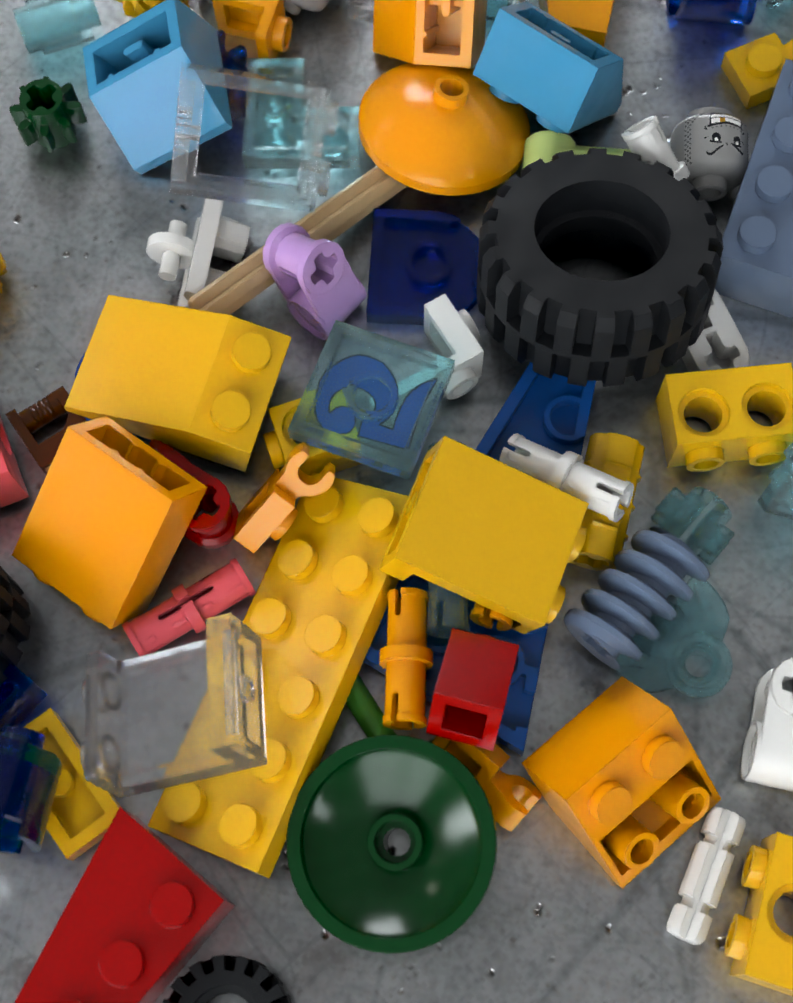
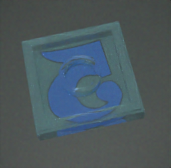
(372, 399)

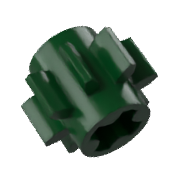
(48, 114)

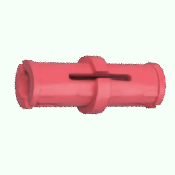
(189, 608)

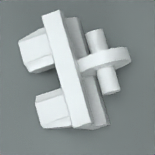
(211, 237)

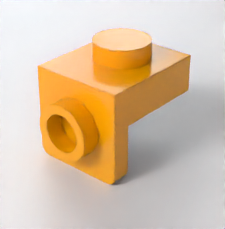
(256, 20)

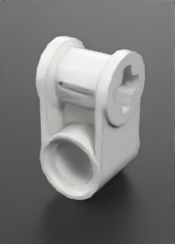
(769, 740)

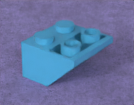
(550, 69)
(137, 77)

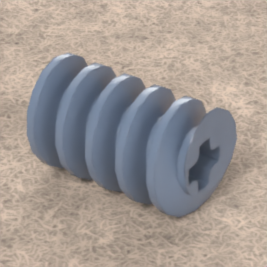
(635, 594)

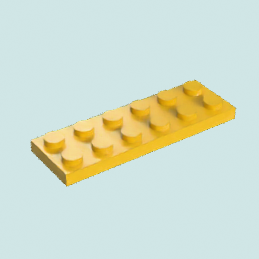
(315, 630)

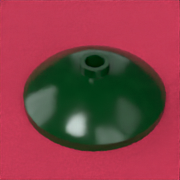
(343, 854)

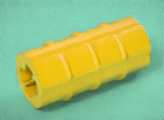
(623, 459)

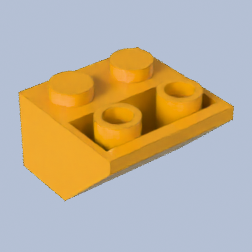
(430, 31)
(623, 779)

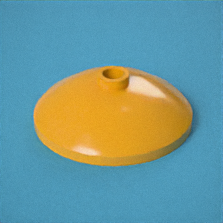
(441, 130)

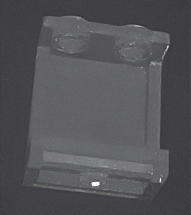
(175, 712)

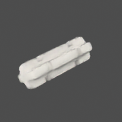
(706, 875)

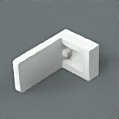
(457, 338)

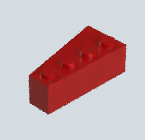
(127, 923)

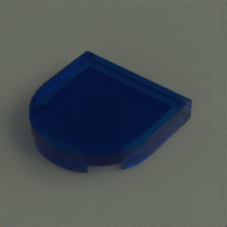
(417, 260)

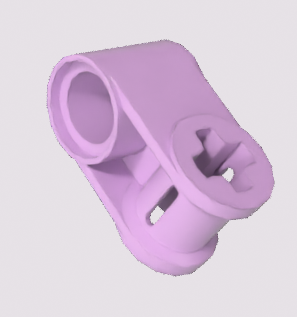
(312, 278)

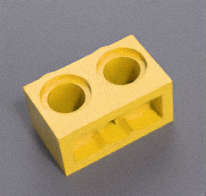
(724, 401)

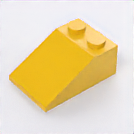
(180, 377)

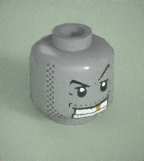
(713, 149)

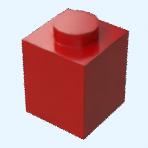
(472, 689)

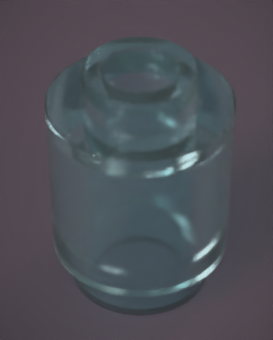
(56, 24)

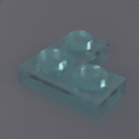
(277, 124)

